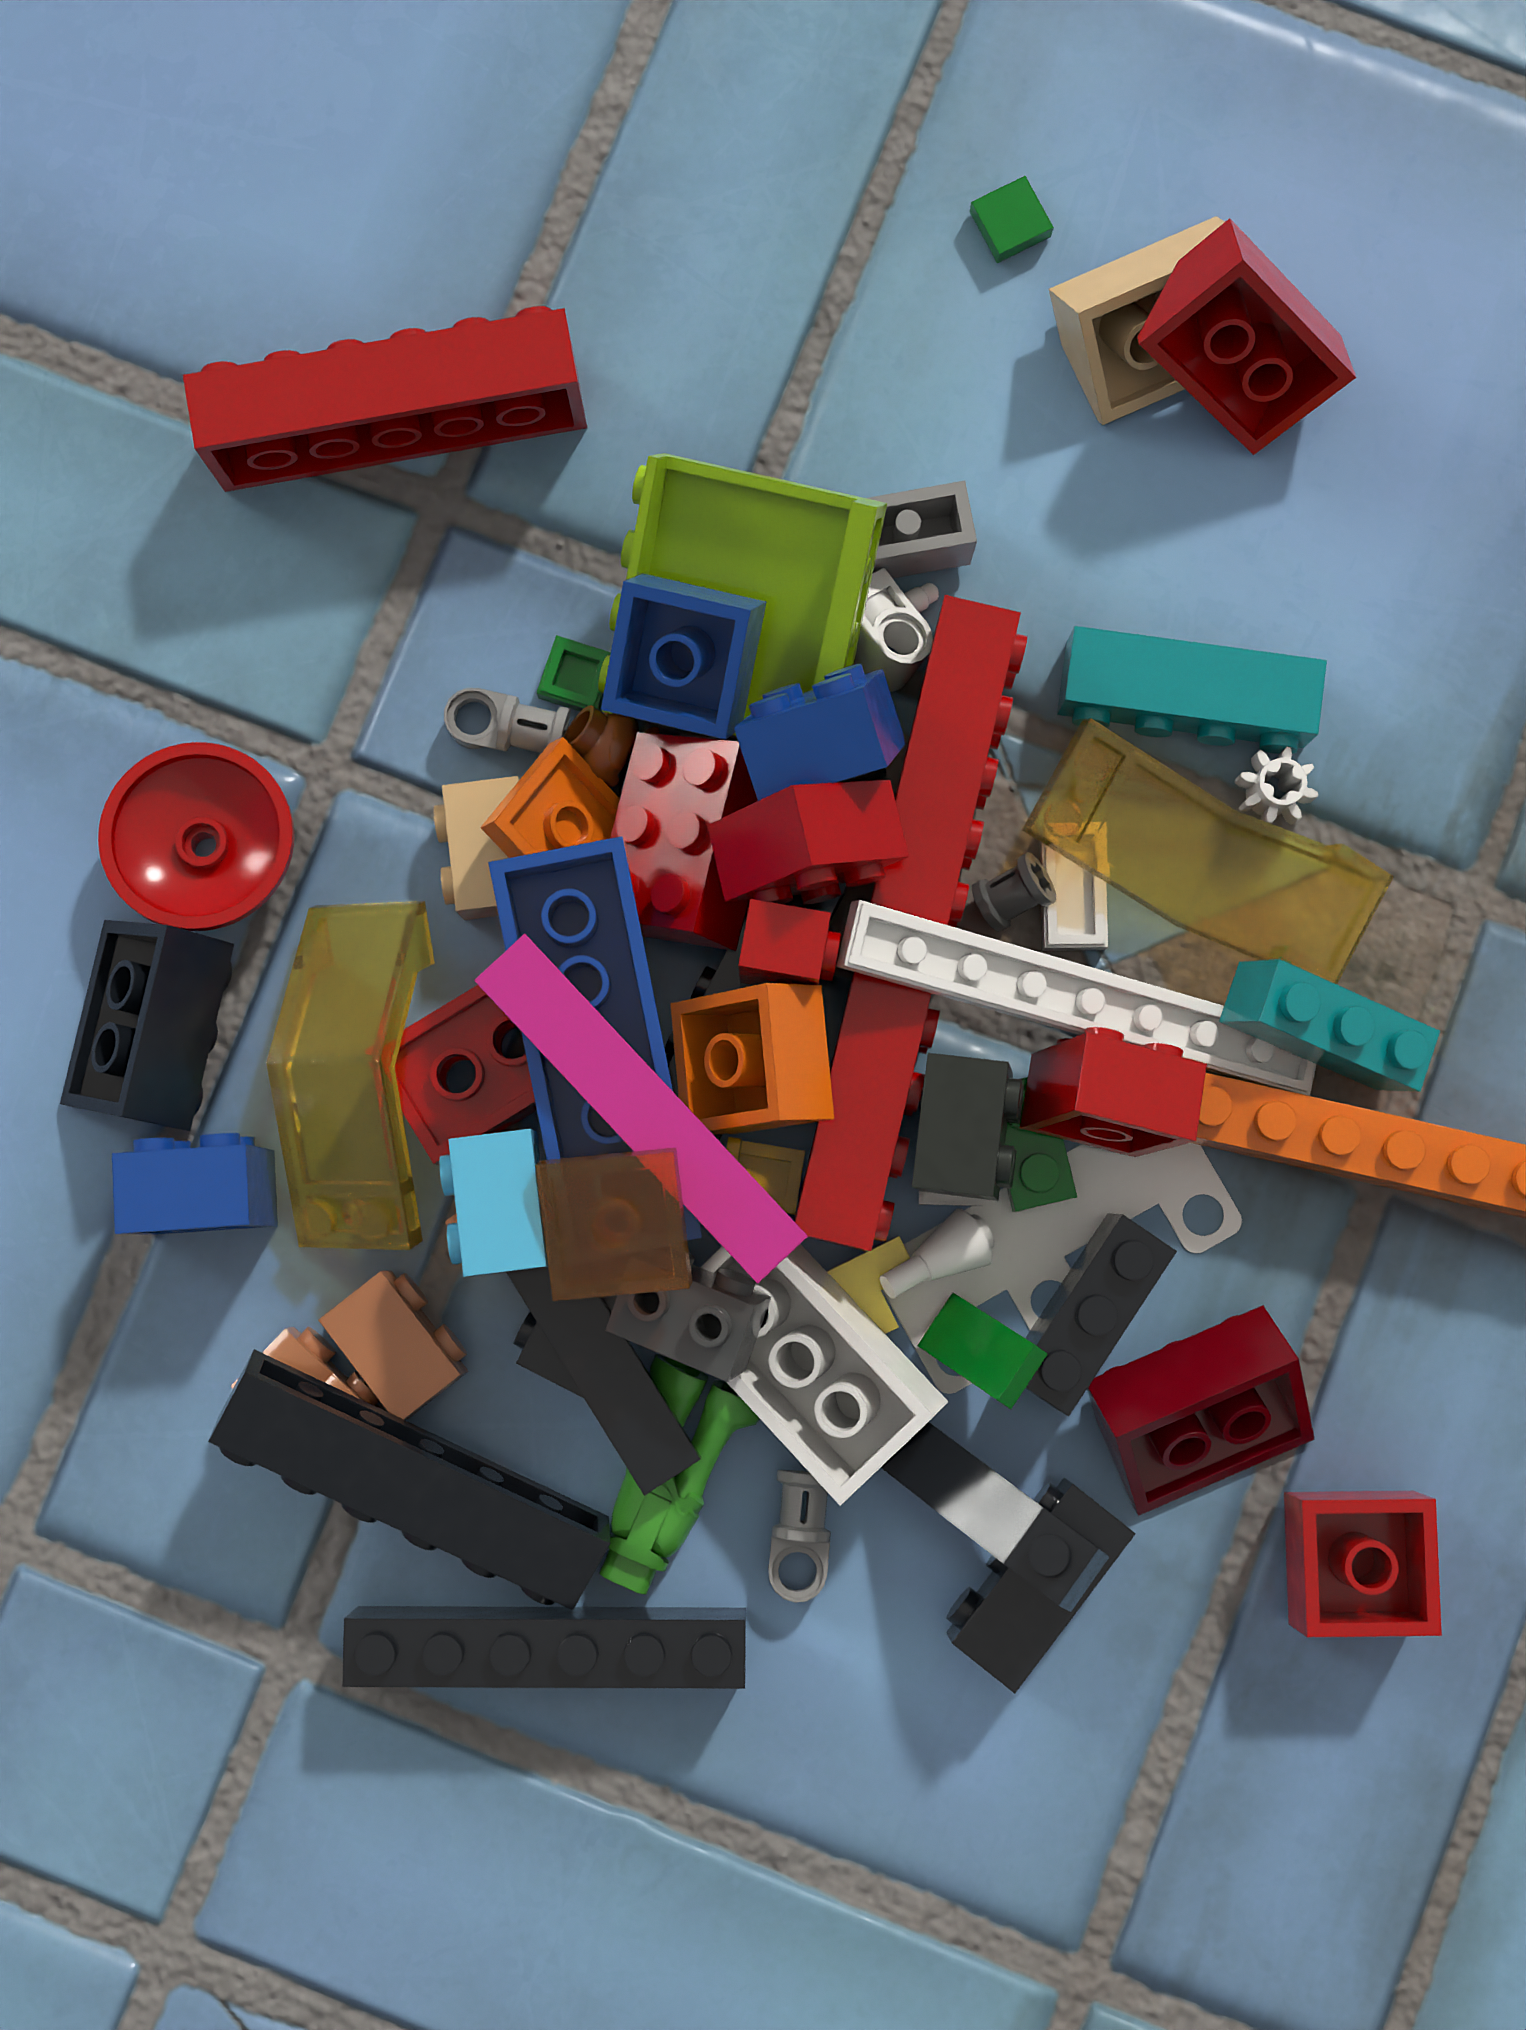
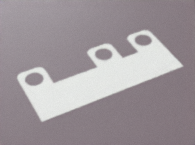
(1034, 1241)

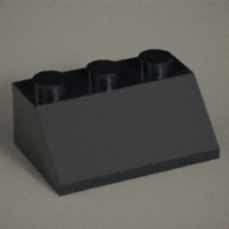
(148, 1023)

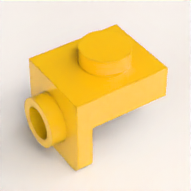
(773, 1167)

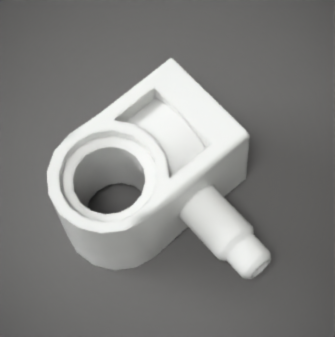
(896, 622)

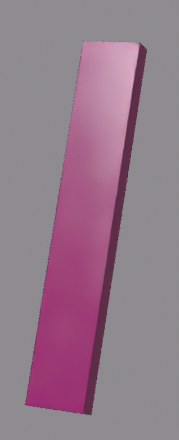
(640, 1105)

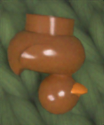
(604, 741)

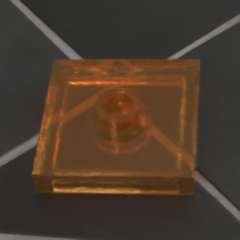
(614, 1224)

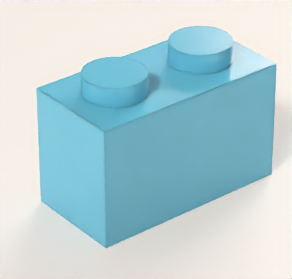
(495, 1202)

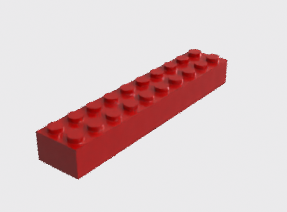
(886, 1022)

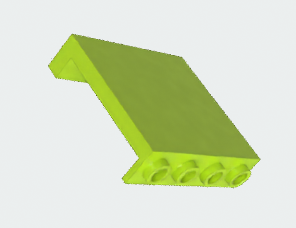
(766, 541)

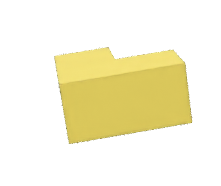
(861, 1280)

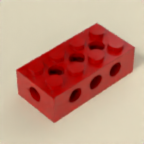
(460, 1031)

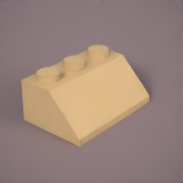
(1104, 314)

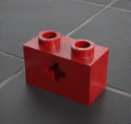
(787, 945)

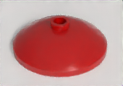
(171, 806)

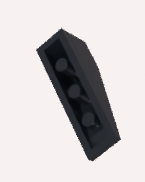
(997, 1516)

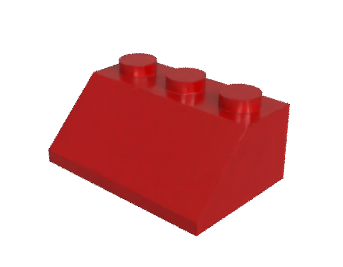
(1244, 339)

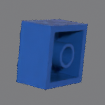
(682, 655)
(821, 734)
(197, 1189)

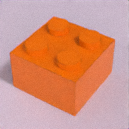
(753, 1057)

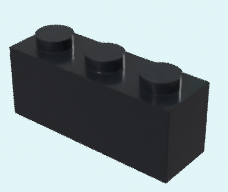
(1094, 1308)
(1008, 1620)

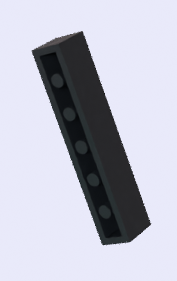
(411, 1481)
(545, 1647)

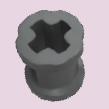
(1014, 892)

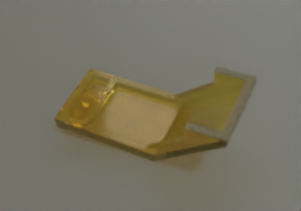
(1203, 860)
(338, 1075)

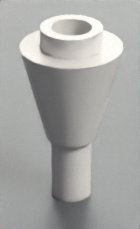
(954, 1247)

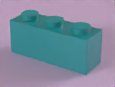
(1329, 1025)

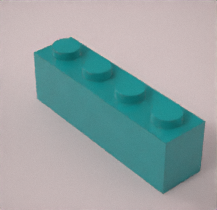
(1192, 689)

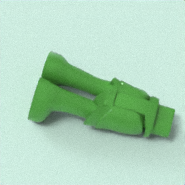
(657, 1524)

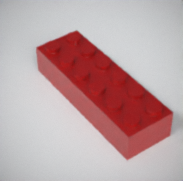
(386, 399)

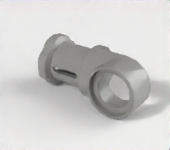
(510, 722)
(800, 1536)

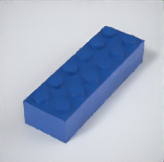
(586, 922)

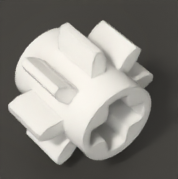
(1291, 780)

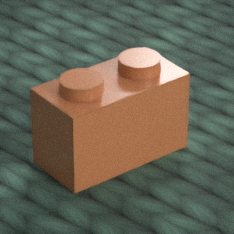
(396, 1343)

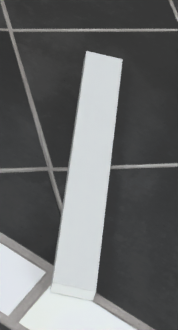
(1057, 993)

